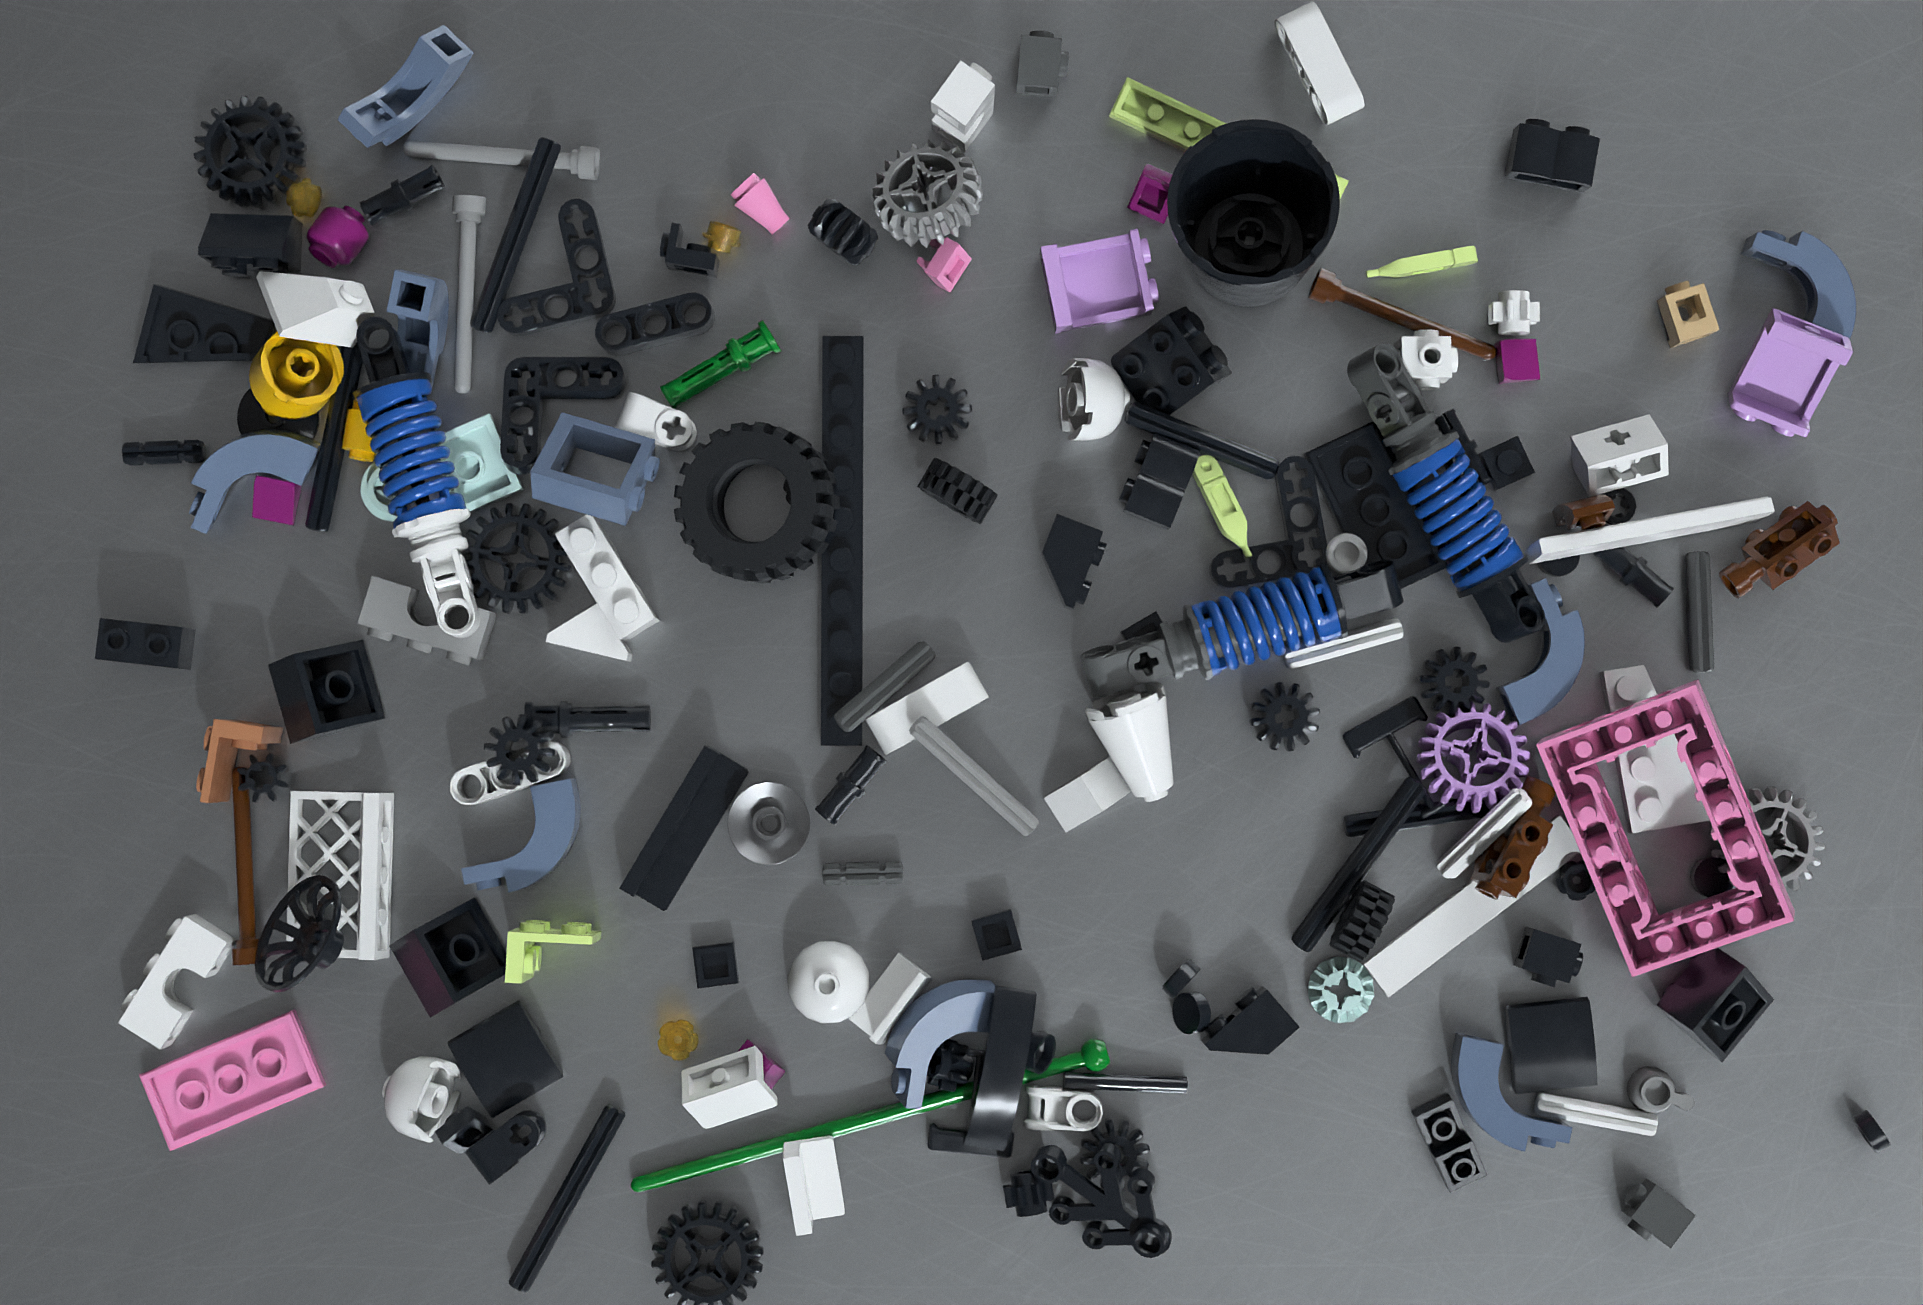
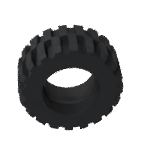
(705, 493)

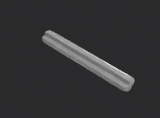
(973, 776)

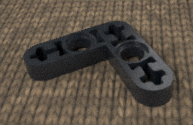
(574, 292)
(541, 387)
(1289, 548)

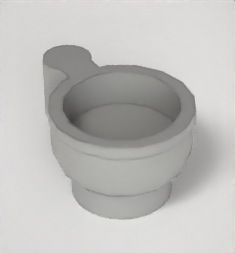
(1654, 1091)

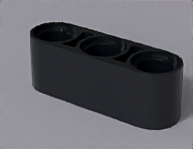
(635, 319)

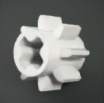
(1514, 313)

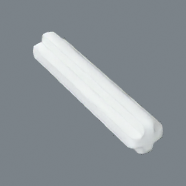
(1357, 639)
(1484, 833)
(1596, 1114)

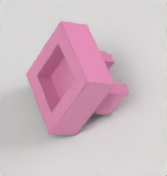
(946, 264)

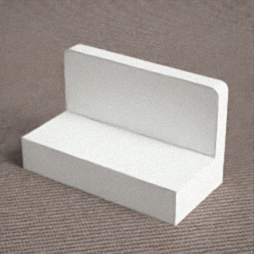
(890, 998)
(727, 1088)
(812, 1181)

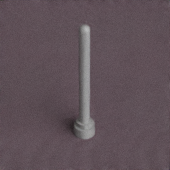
(582, 162)
(468, 213)

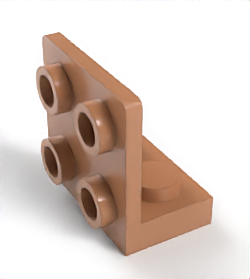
(222, 746)

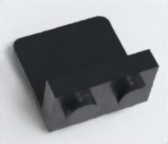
(1171, 362)

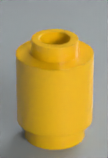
(355, 436)

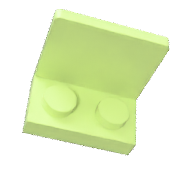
(525, 957)

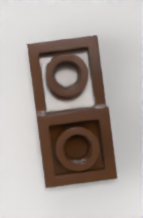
(1584, 513)

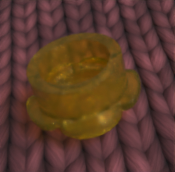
(304, 198)
(722, 236)
(685, 1031)

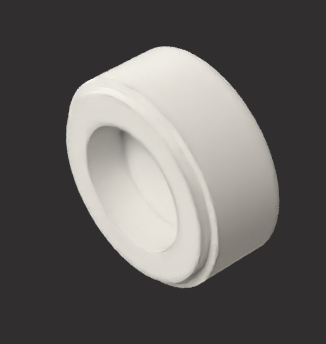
(1346, 553)

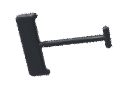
(1384, 726)
(952, 1139)

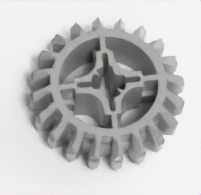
(952, 193)
(1775, 825)

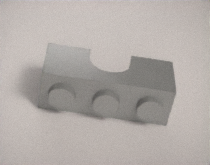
(391, 610)

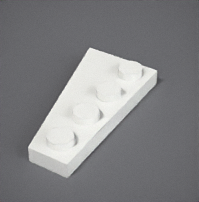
(1652, 780)

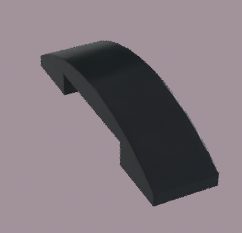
(1001, 1068)

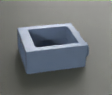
(585, 496)

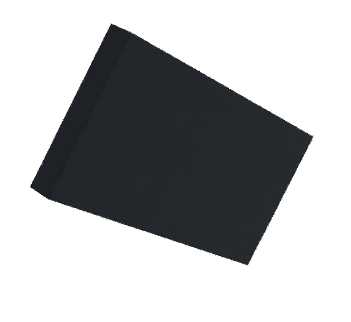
(1371, 504)

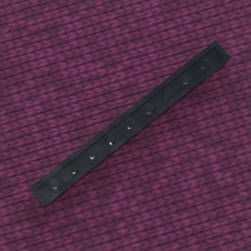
(844, 555)

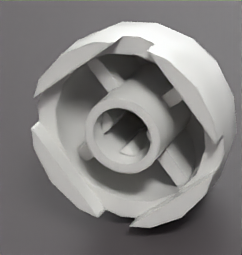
(1091, 400)
(828, 981)
(421, 1096)

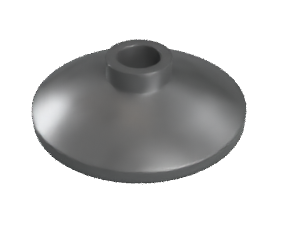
(746, 825)

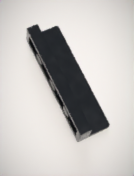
(685, 828)

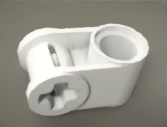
(653, 420)
(1058, 1108)

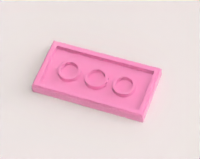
(232, 1080)

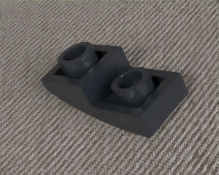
(1449, 1143)

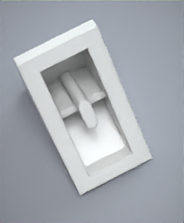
(592, 634)
(1087, 794)

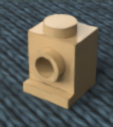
(1701, 317)

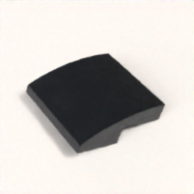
(1551, 1045)
(505, 1059)

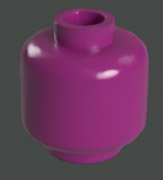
(337, 236)

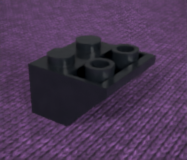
(252, 243)

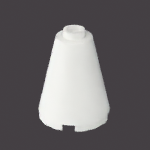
(1136, 738)

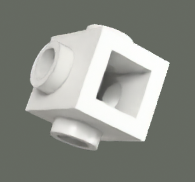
(1436, 349)

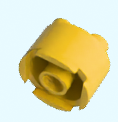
(276, 378)

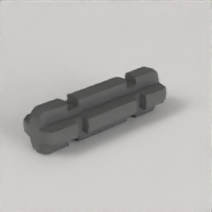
(862, 873)

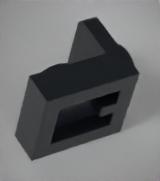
(693, 259)

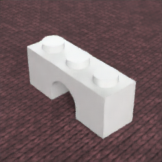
(963, 104)
(607, 577)
(154, 1008)

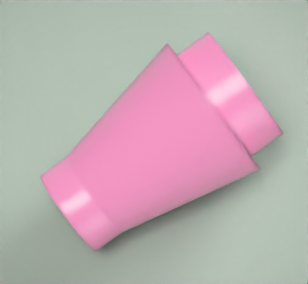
(759, 202)

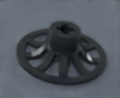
(314, 942)

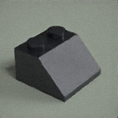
(326, 691)
(451, 957)
(1715, 1001)

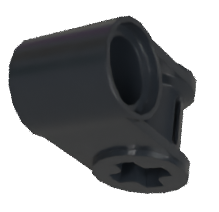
(503, 1147)

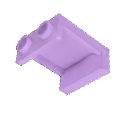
(1098, 281)
(1787, 372)

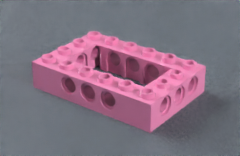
(1643, 934)

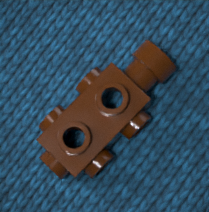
(1782, 549)
(1515, 854)

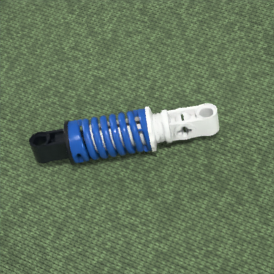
(414, 477)

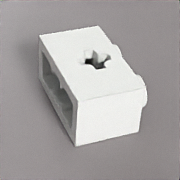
(1619, 455)

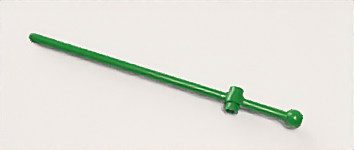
(1092, 1056)

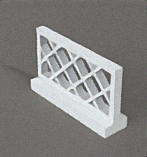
(374, 864)

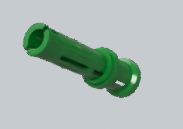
(738, 355)

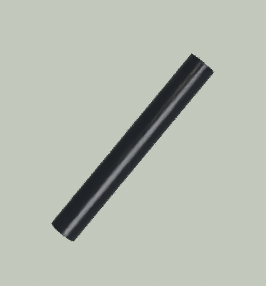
(1125, 1082)

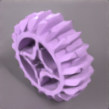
(1488, 759)

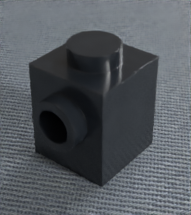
(1548, 957)

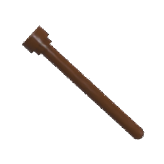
(1329, 288)
(247, 943)

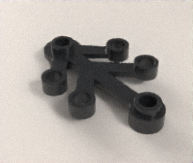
(1105, 1203)

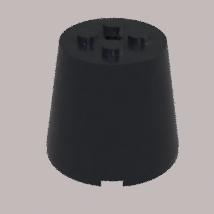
(1258, 184)

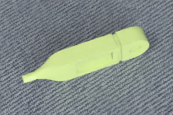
(1427, 263)
(1221, 501)

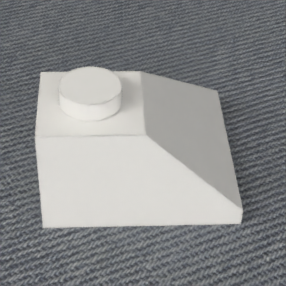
(315, 307)

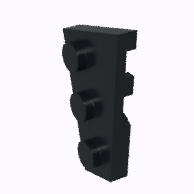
(198, 330)

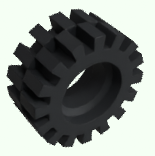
(957, 490)
(1362, 921)

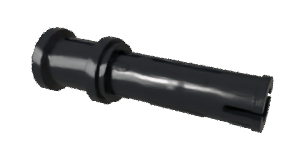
(568, 719)

